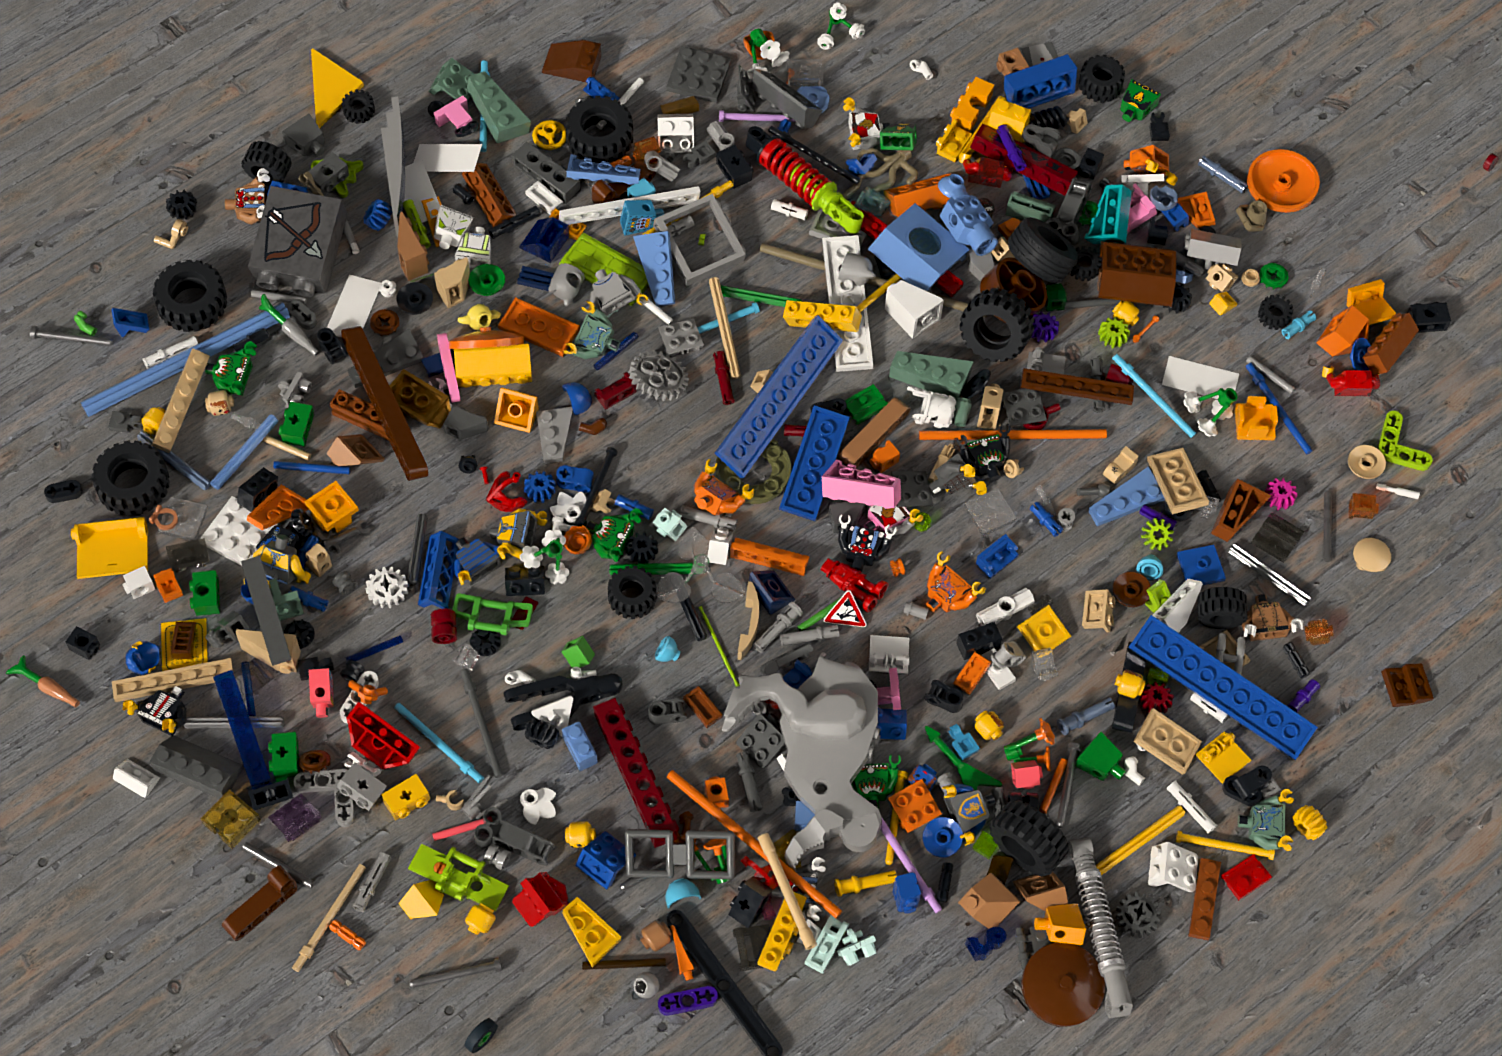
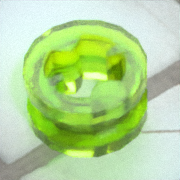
(926, 526)

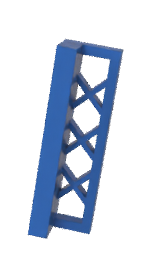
(434, 567)

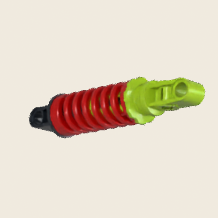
(803, 179)

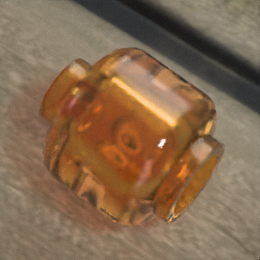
(1318, 632)

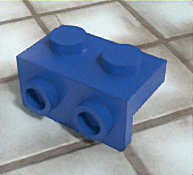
(892, 724)

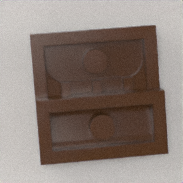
(1407, 685)

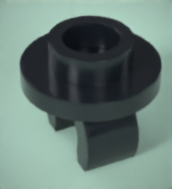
(468, 464)

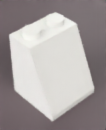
(913, 307)

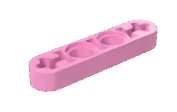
(448, 367)

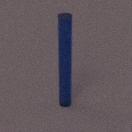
(610, 355)
(375, 649)
(248, 688)

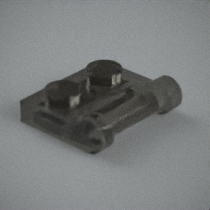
(758, 938)

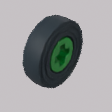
(481, 1035)

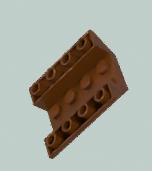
(1137, 273)

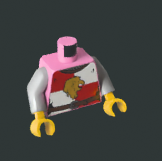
(895, 517)

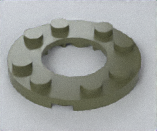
(771, 487)

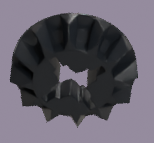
(302, 523)
(306, 636)
(486, 649)

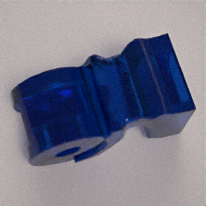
(993, 939)

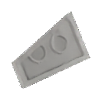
(553, 432)

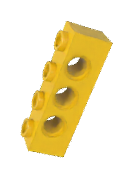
(836, 316)

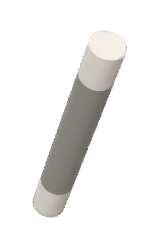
(350, 237)

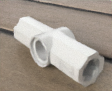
(1014, 602)

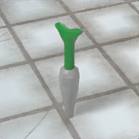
(289, 327)

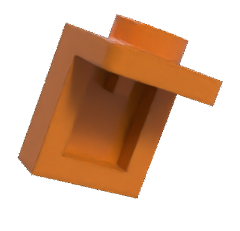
(168, 585)

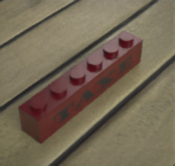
(1039, 166)

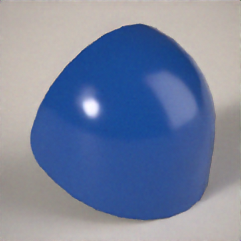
(579, 397)

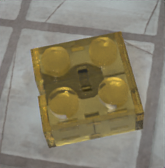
(230, 819)

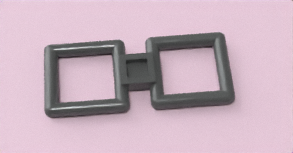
(679, 854)

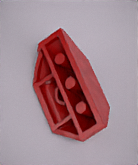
(379, 739)

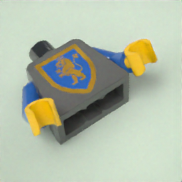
(968, 809)

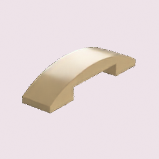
(747, 641)

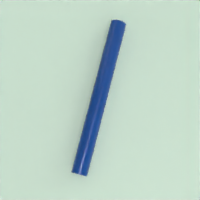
(311, 467)

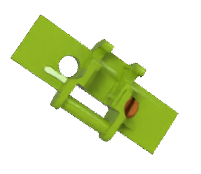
(454, 882)

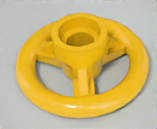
(549, 130)

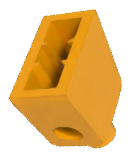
(1062, 924)

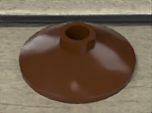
(1131, 582)

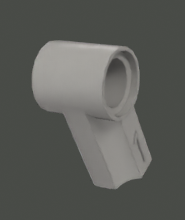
(720, 135)
(662, 166)

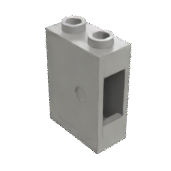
(1212, 248)

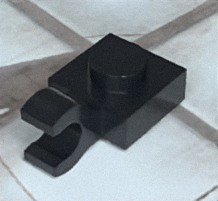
(313, 663)

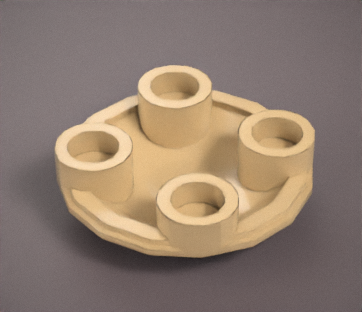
(1372, 555)

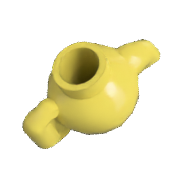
(479, 316)

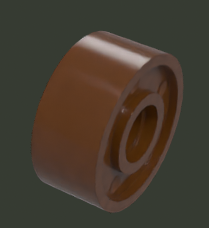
(1016, 278)

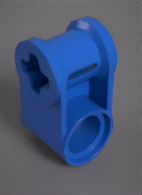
(576, 478)

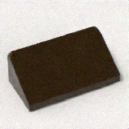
(1000, 867)

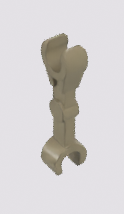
(308, 181)

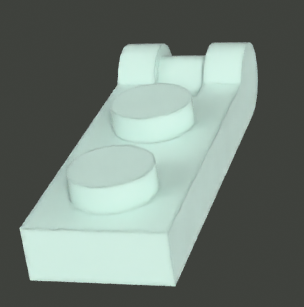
(826, 944)

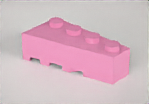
(860, 486)

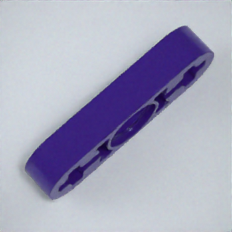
(692, 992)

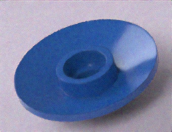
(1358, 351)
(942, 827)

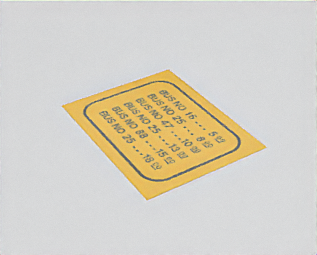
(200, 645)

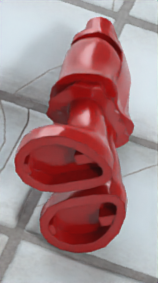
(848, 578)

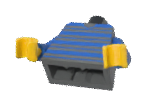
(477, 559)

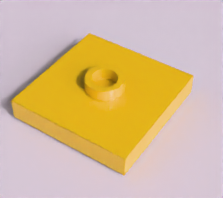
(1044, 630)

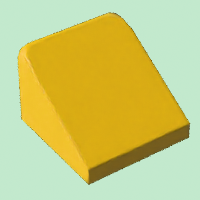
(1223, 303)

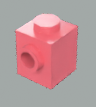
(1026, 774)

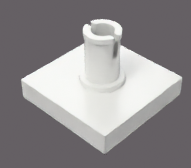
(1143, 180)

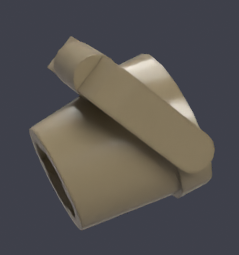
(1254, 217)

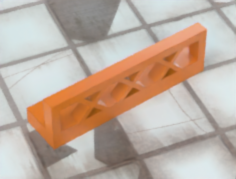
(769, 556)

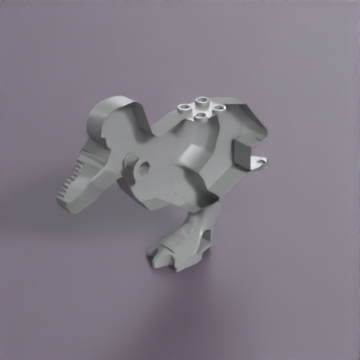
(828, 739)

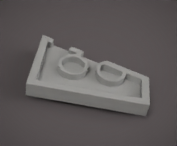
(826, 227)

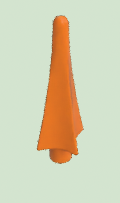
(684, 962)

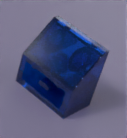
(546, 238)

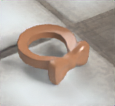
(159, 510)

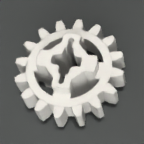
(376, 587)

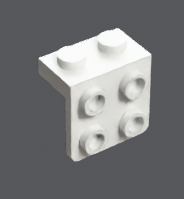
(1173, 866)

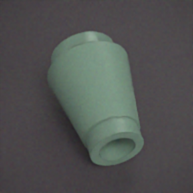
(962, 411)

